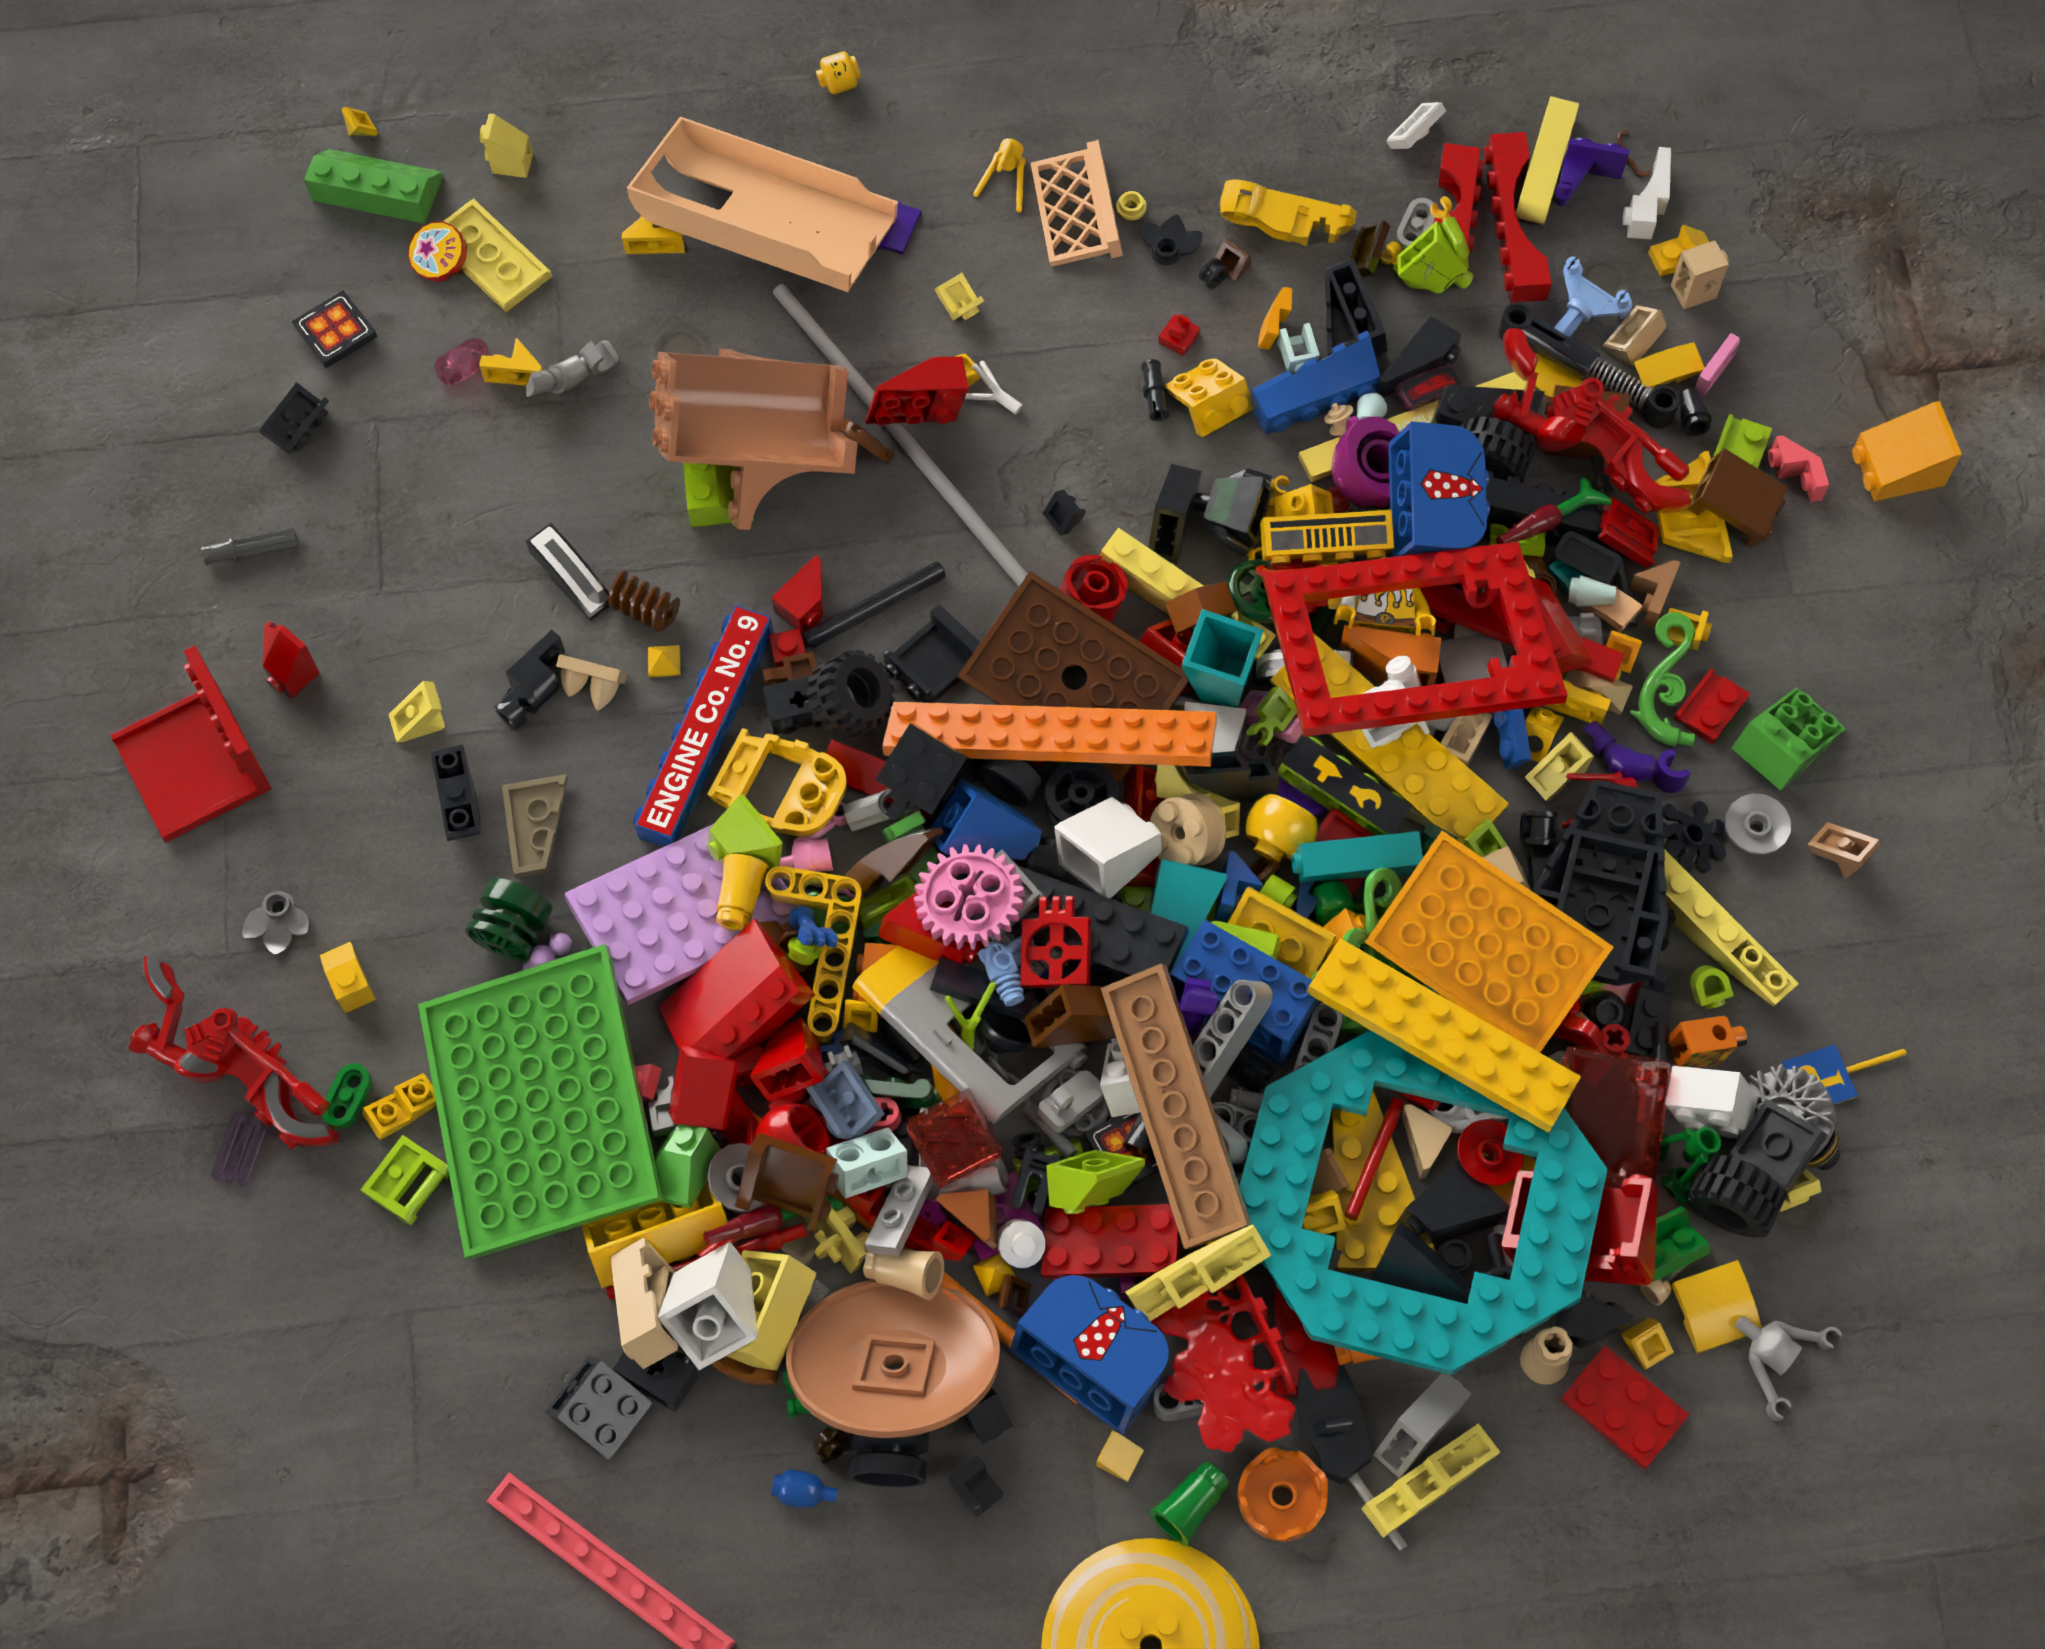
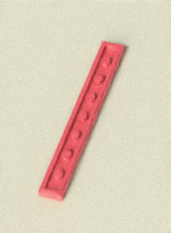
(606, 1567)

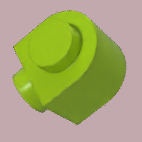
(1280, 891)
(1710, 987)

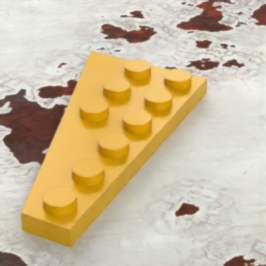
(1388, 1196)

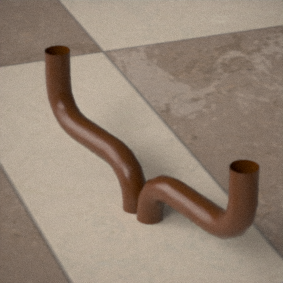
(1631, 162)

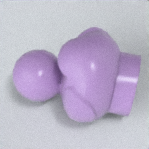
(559, 945)

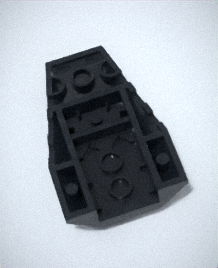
(1614, 878)

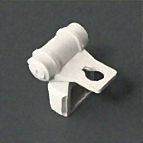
(1400, 675)

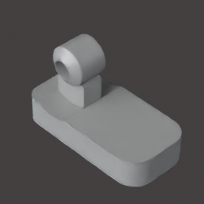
(1070, 1101)

